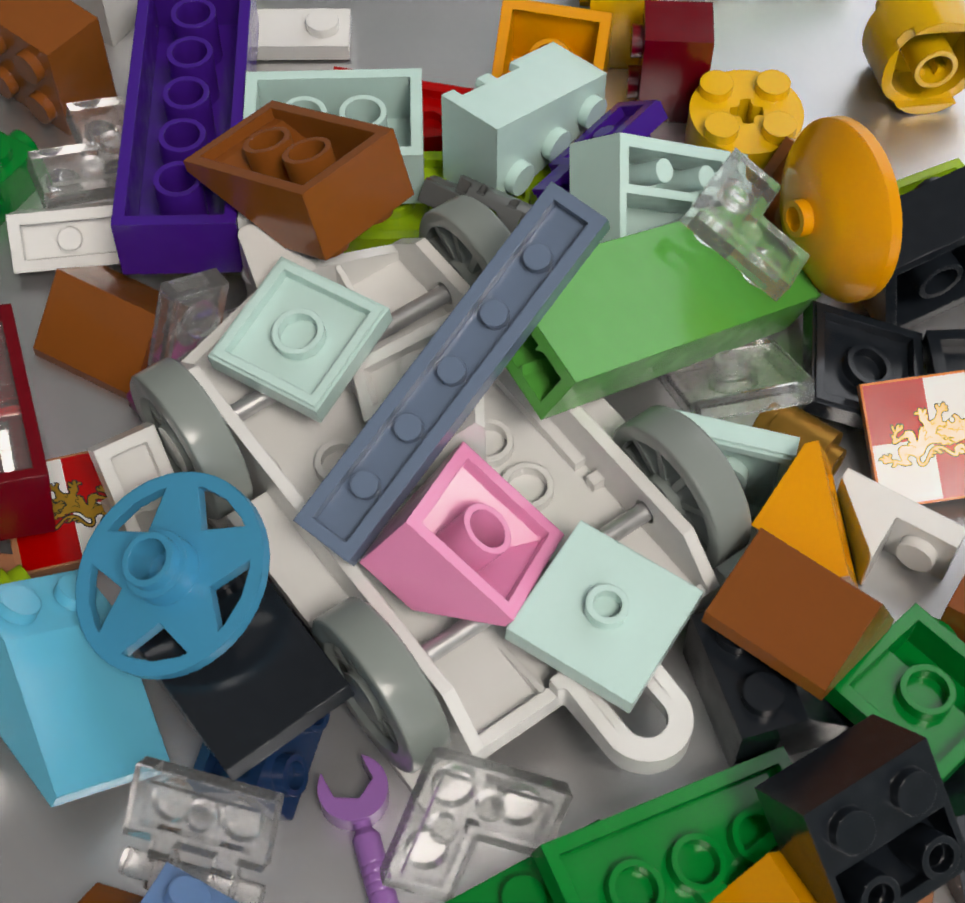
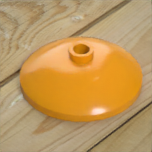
(842, 208)

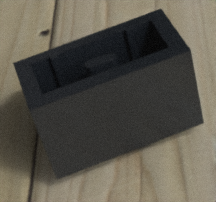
(866, 817)

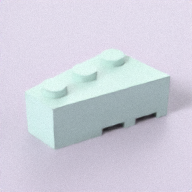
(521, 119)
(639, 179)

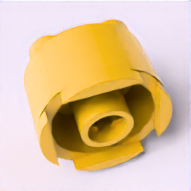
(917, 52)
(744, 112)

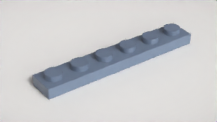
(452, 373)

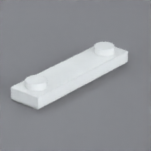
(304, 34)

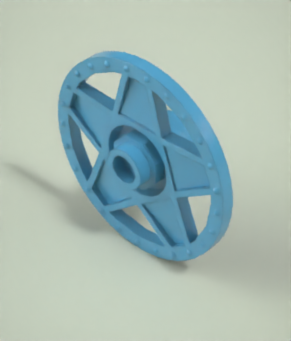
(172, 575)

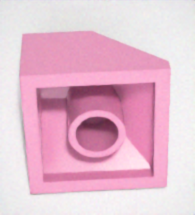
(464, 544)

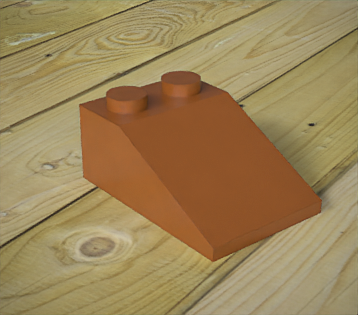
(306, 176)

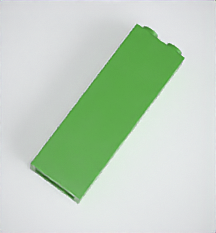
(644, 312)

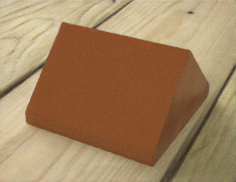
(98, 325)
(796, 615)

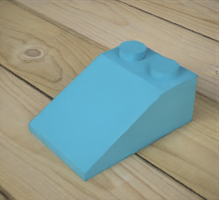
(61, 705)

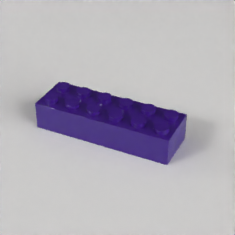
(180, 97)

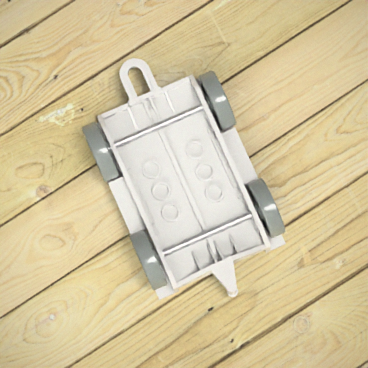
(425, 674)

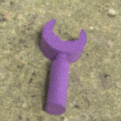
(359, 816)

